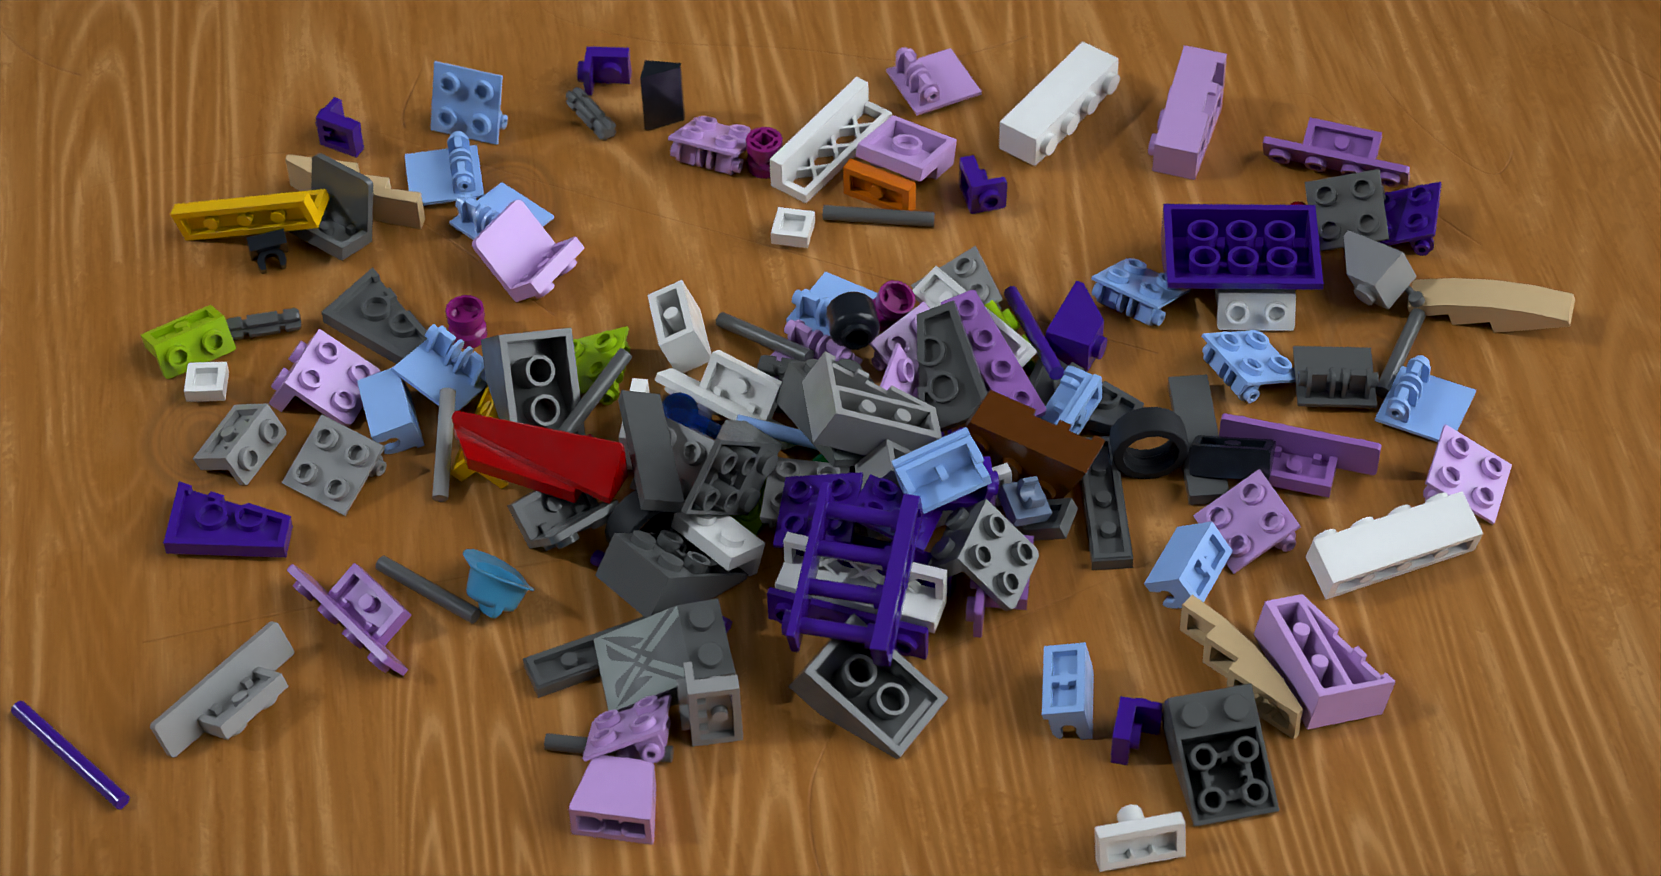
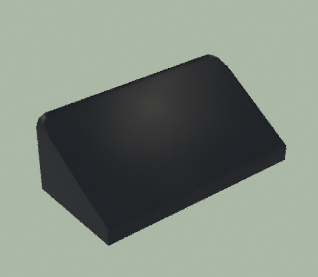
(662, 94)
(1230, 456)

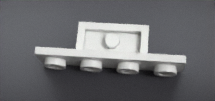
(728, 389)

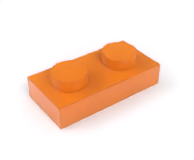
(878, 186)

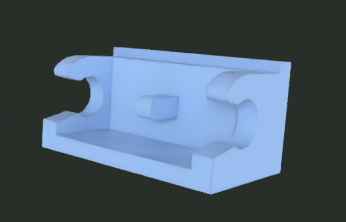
(1074, 399)
(390, 411)
(942, 470)
(1189, 563)
(1068, 689)

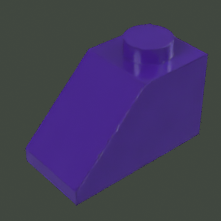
(1077, 329)

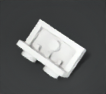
(1256, 309)
(721, 540)

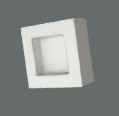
(793, 227)
(206, 381)

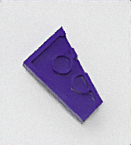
(218, 527)

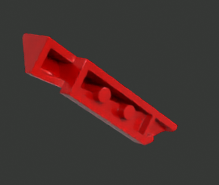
(541, 457)

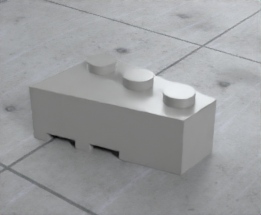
(859, 415)

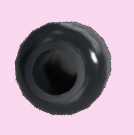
(852, 320)

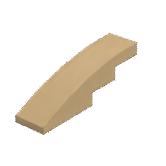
(389, 204)
(1502, 303)
(1241, 663)

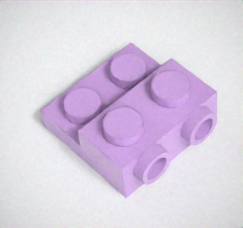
(908, 149)

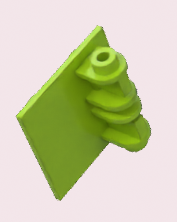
(594, 354)

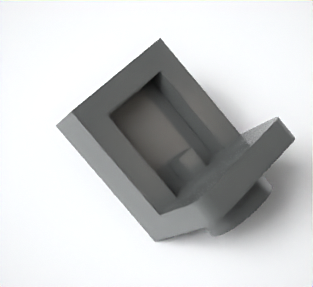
(1057, 524)

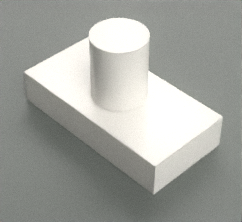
(1139, 839)

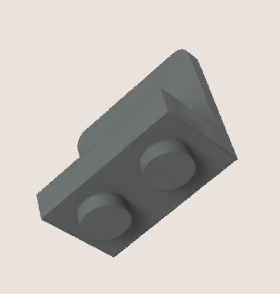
(349, 213)
(555, 521)
(988, 551)

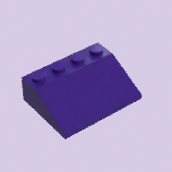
(1241, 246)

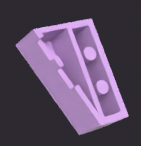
(1189, 114)
(1318, 665)

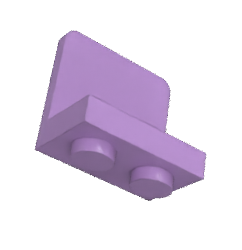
(524, 253)
(324, 378)

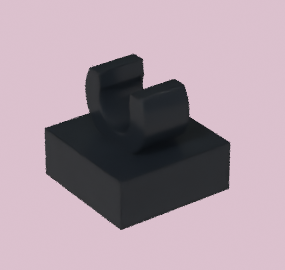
(266, 246)

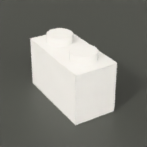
(679, 327)

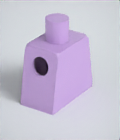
(616, 798)

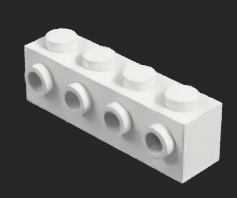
(1059, 103)
(1393, 544)

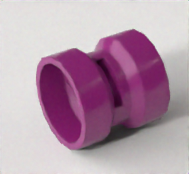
(761, 146)
(893, 303)
(466, 320)

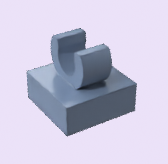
(1024, 502)

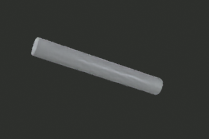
(443, 445)

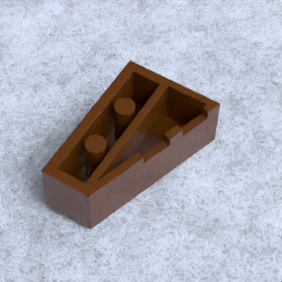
(1031, 445)

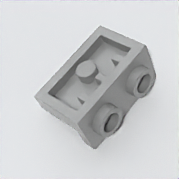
(242, 442)
(710, 708)

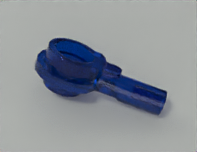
(685, 411)

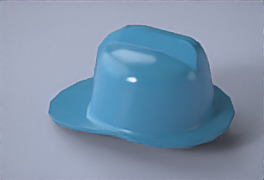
(494, 583)

